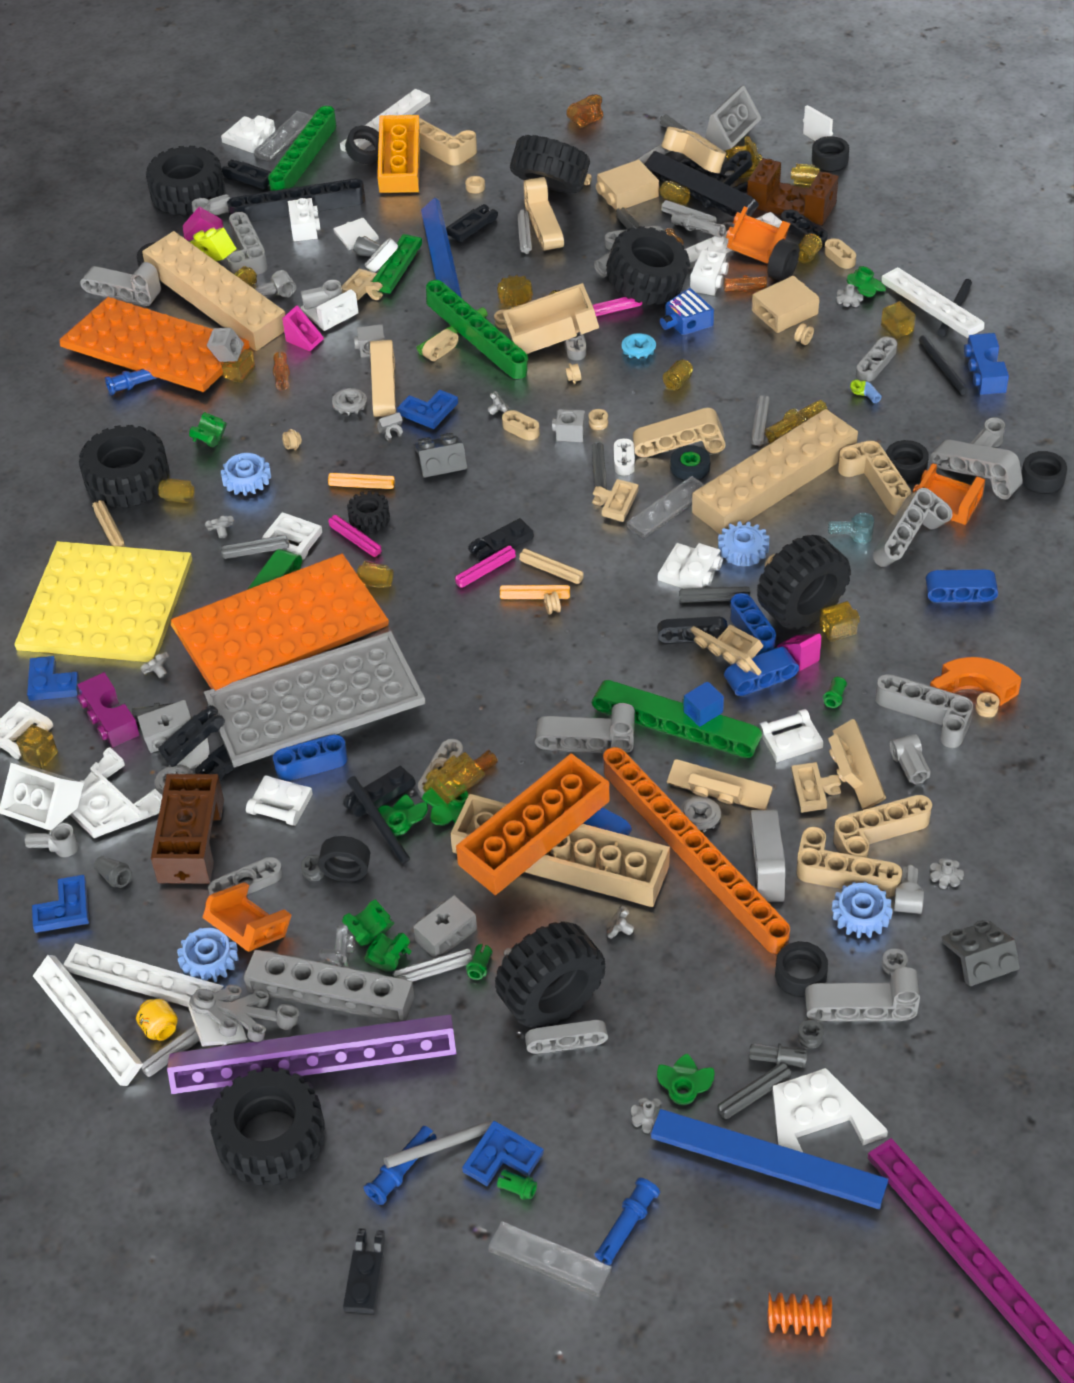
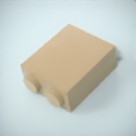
(627, 185)
(785, 304)

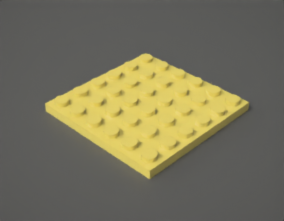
(104, 602)

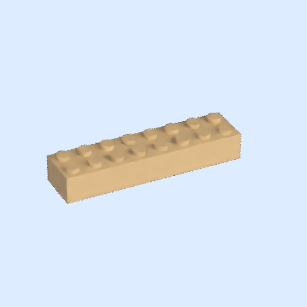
(215, 290)
(773, 472)
(586, 857)

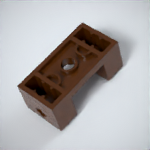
(775, 196)
(182, 848)

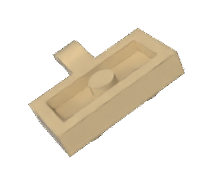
(362, 283)
(616, 501)
(811, 786)

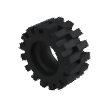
(367, 502)

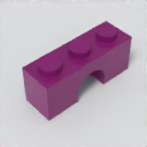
(115, 723)

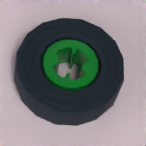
(689, 462)

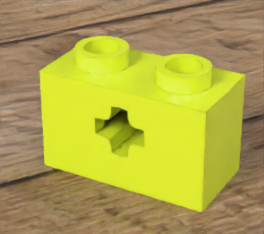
(214, 243)

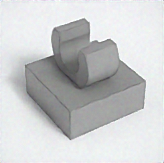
(390, 423)

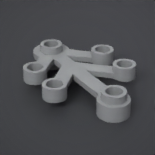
(211, 1003)

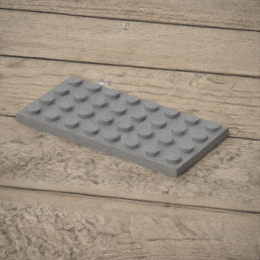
(314, 698)

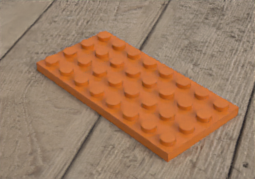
(147, 341)
(279, 622)

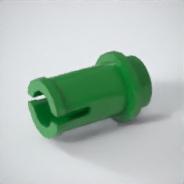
(833, 697)
(477, 967)
(519, 1185)

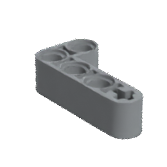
(250, 248)
(137, 288)
(982, 461)
(929, 511)
(929, 704)
(588, 733)
(768, 854)
(865, 1001)

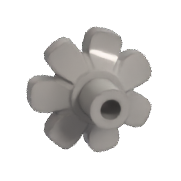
(849, 296)
(498, 404)
(220, 525)
(156, 665)
(946, 872)
(619, 923)
(646, 1114)

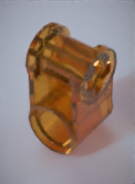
(586, 110)

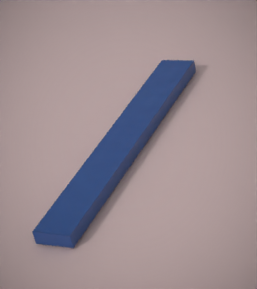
(439, 245)
(770, 1159)

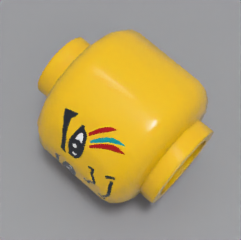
(156, 1019)

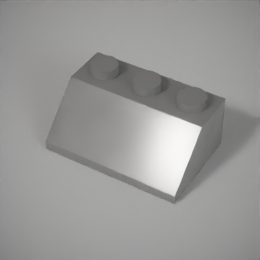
(732, 120)

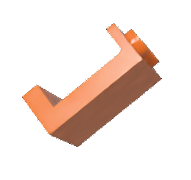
(754, 236)
(958, 495)
(243, 920)

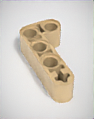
(446, 147)
(694, 147)
(541, 214)
(383, 378)
(679, 432)
(872, 461)
(859, 829)
(839, 869)

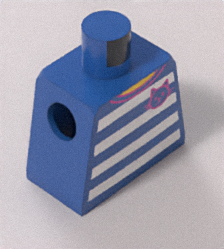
(688, 313)

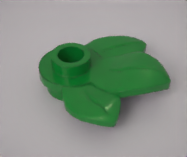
(865, 281)
(441, 812)
(403, 814)
(685, 1077)

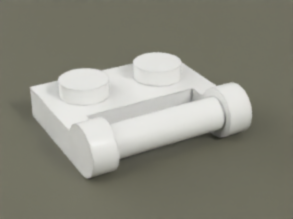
(296, 530)
(16, 722)
(792, 742)
(280, 794)

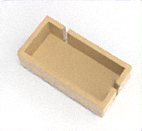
(551, 319)

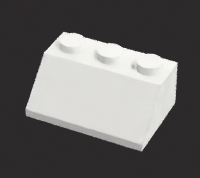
(39, 796)

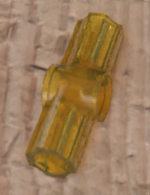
(793, 419)

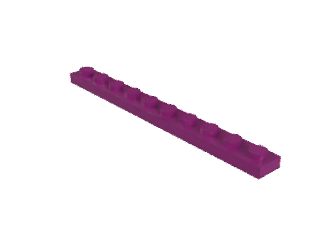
(976, 1259)

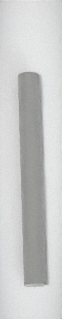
(436, 1145)

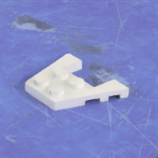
(104, 807)
(816, 1104)

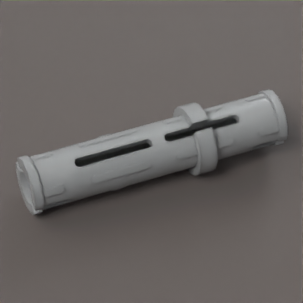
(692, 222)

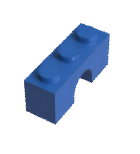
(988, 374)

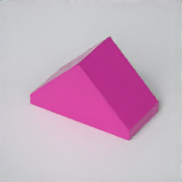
(200, 220)
(300, 330)
(804, 649)

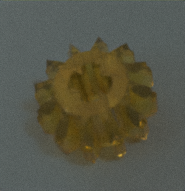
(514, 291)

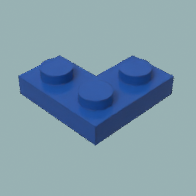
(429, 412)
(46, 684)
(67, 911)
(498, 1147)

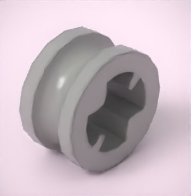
(893, 954)

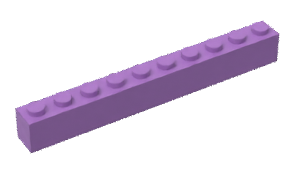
(313, 1053)

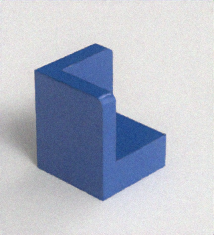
(703, 703)

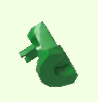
(209, 429)
(368, 923)
(385, 952)

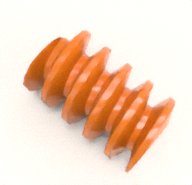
(799, 1314)

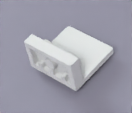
(334, 310)

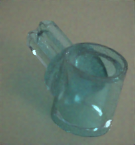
(859, 528)

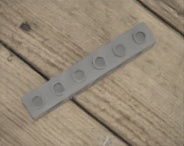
(338, 996)

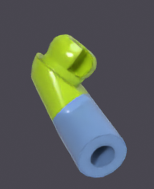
(865, 388)

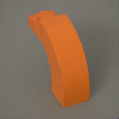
(978, 675)

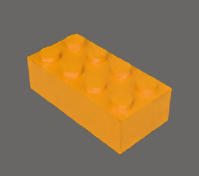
(398, 153)

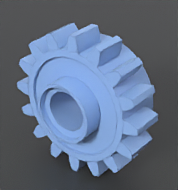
(245, 473)
(743, 544)
(862, 909)
(207, 954)

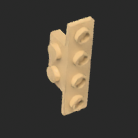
(733, 646)
(855, 764)
(720, 785)

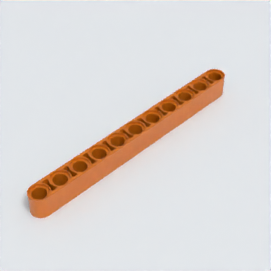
(696, 850)

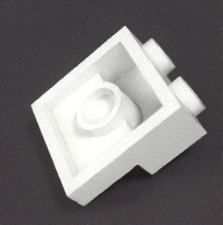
(249, 133)
(691, 566)

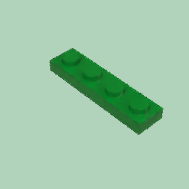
(398, 262)

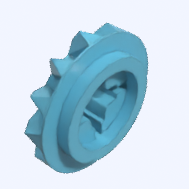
(645, 344)

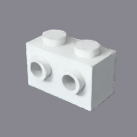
(303, 219)
(708, 272)

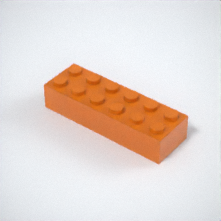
(532, 823)

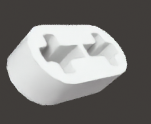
(381, 255)
(628, 456)

